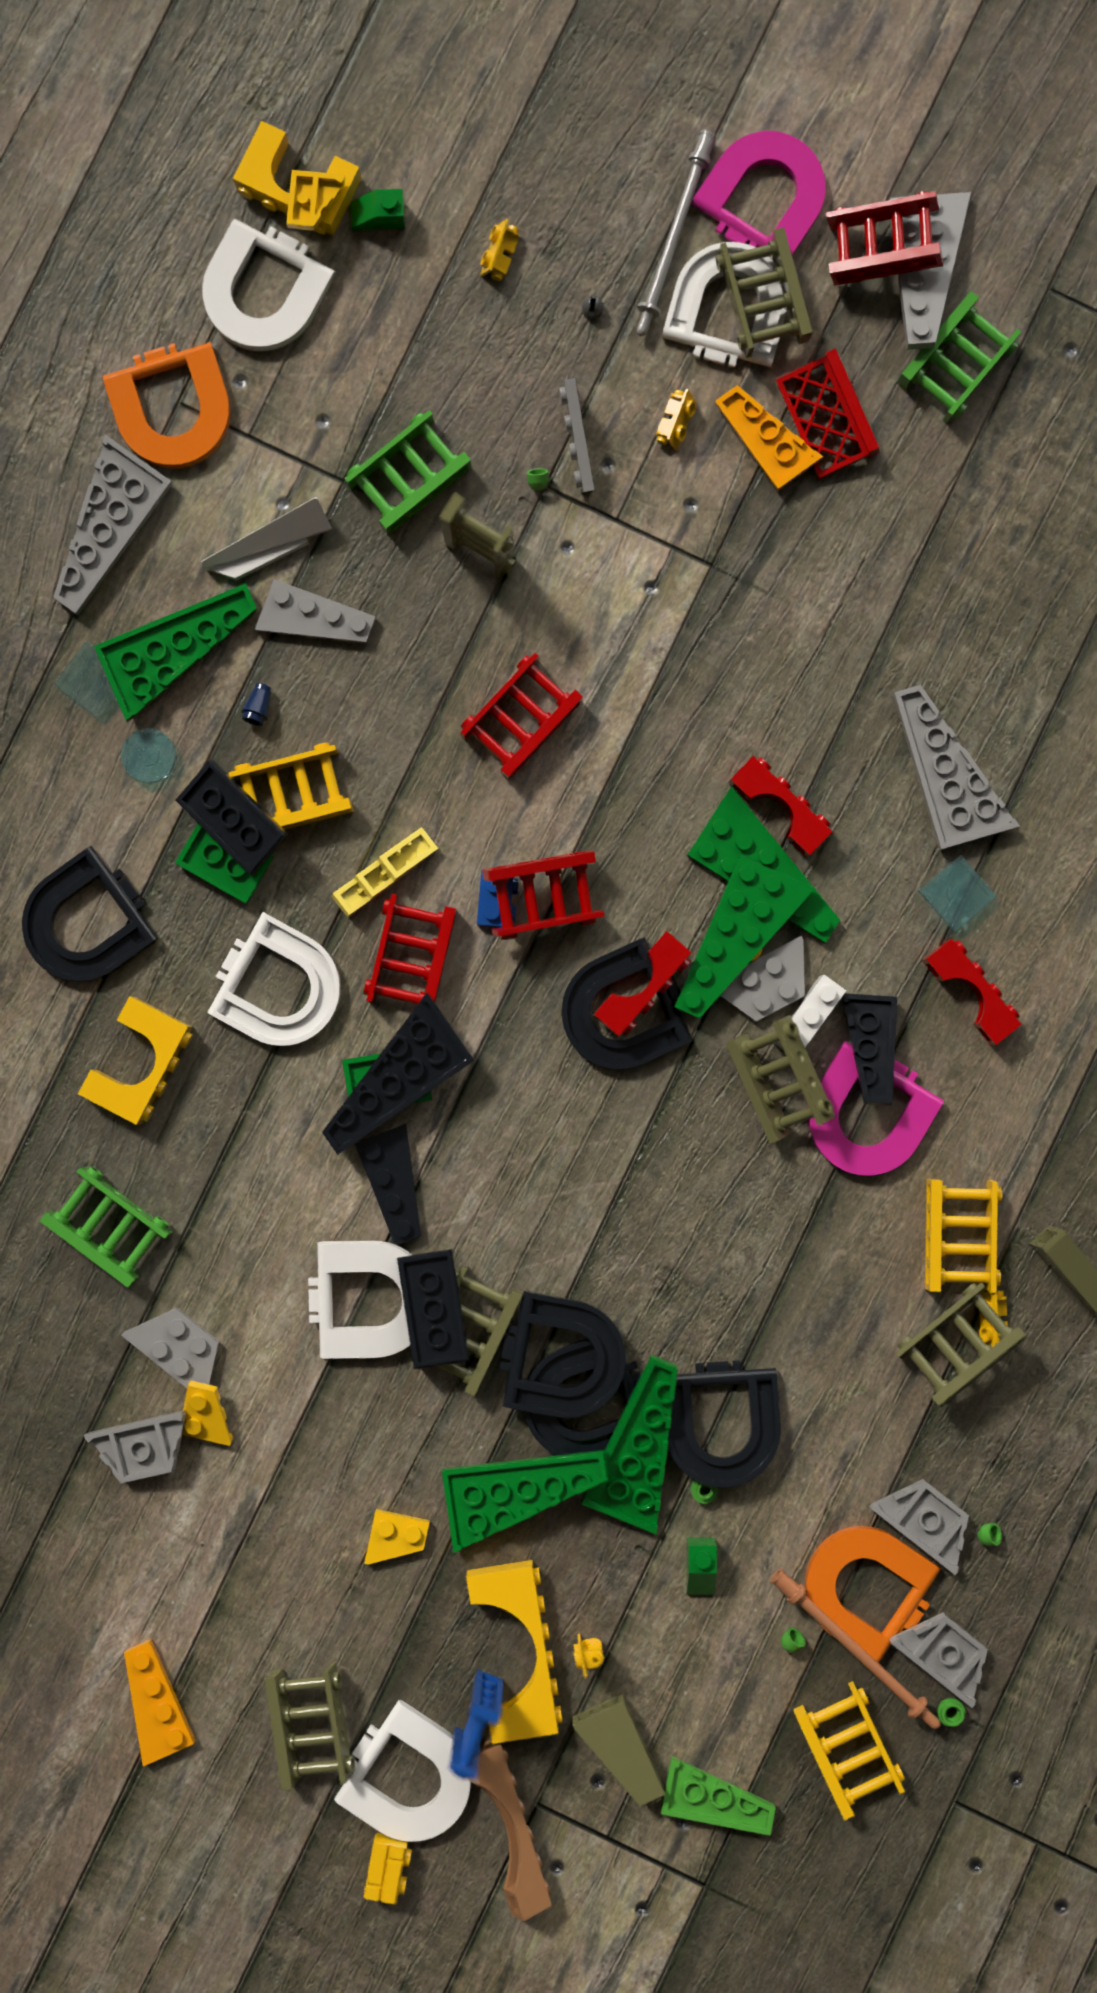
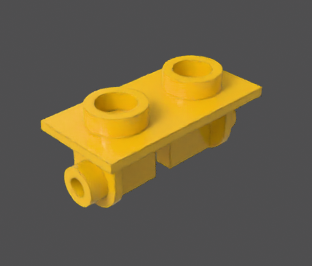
(502, 239)
(682, 407)
(999, 1305)
(588, 1654)

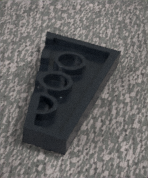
(872, 1037)
(392, 1180)

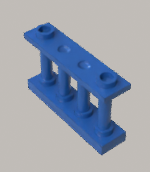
(484, 1709)

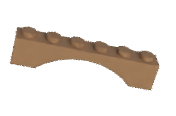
(524, 1884)

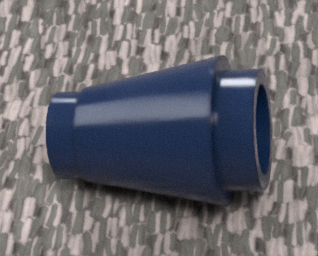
(257, 706)

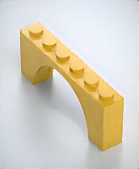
(515, 1589)

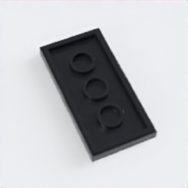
(231, 817)
(433, 1308)

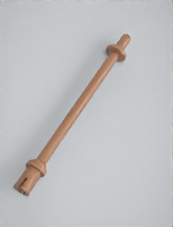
(797, 1595)

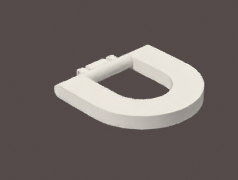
(687, 299)
(299, 307)
(260, 1024)
(356, 1340)
(384, 1813)

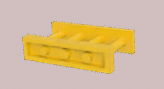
(309, 810)
(938, 1221)
(833, 1772)

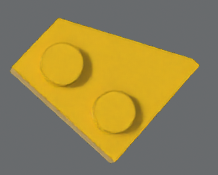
(311, 197)
(205, 1415)
(395, 1536)

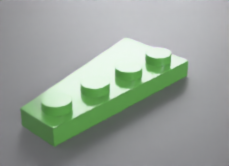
(710, 1800)

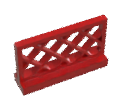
(851, 411)

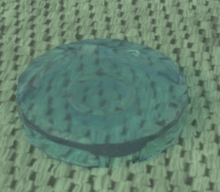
(148, 755)

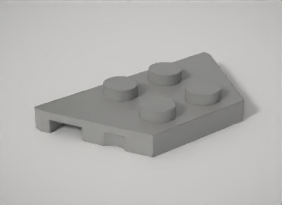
(769, 982)
(177, 1346)
(140, 1447)
(926, 1520)
(945, 1653)

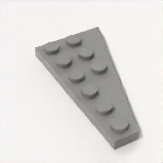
(926, 290)
(112, 513)
(952, 784)

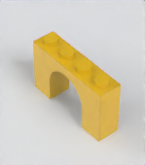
(257, 176)
(167, 1037)

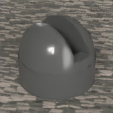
(598, 307)

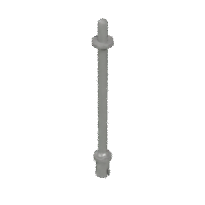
(699, 160)

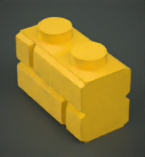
(386, 1868)

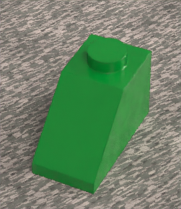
(379, 210)
(701, 1566)

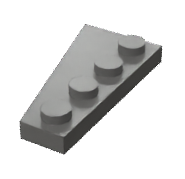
(574, 425)
(302, 613)

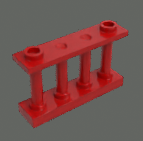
(891, 263)
(548, 722)
(553, 868)
(437, 947)

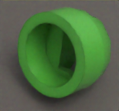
(537, 478)
(990, 1534)
(793, 1640)

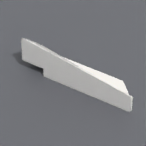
(270, 542)

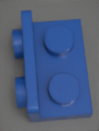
(488, 902)

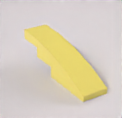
(384, 872)

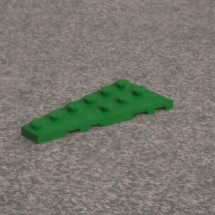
(159, 653)
(738, 832)
(746, 918)
(639, 1451)
(503, 1493)

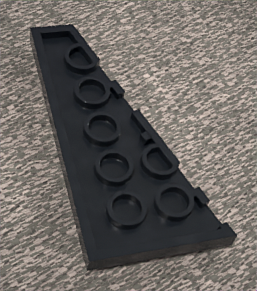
(409, 1067)

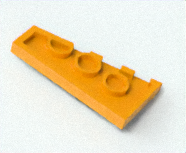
(771, 444)
(157, 1712)

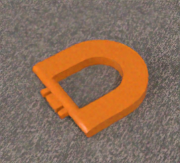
(214, 415)
(890, 1551)

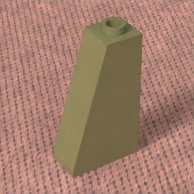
(1069, 1264)
(619, 1745)

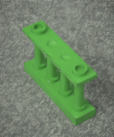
(950, 333)
(433, 482)
(103, 1253)

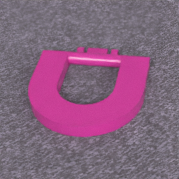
(757, 150)
(902, 1138)

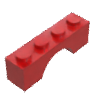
(757, 781)
(666, 958)
(994, 1017)

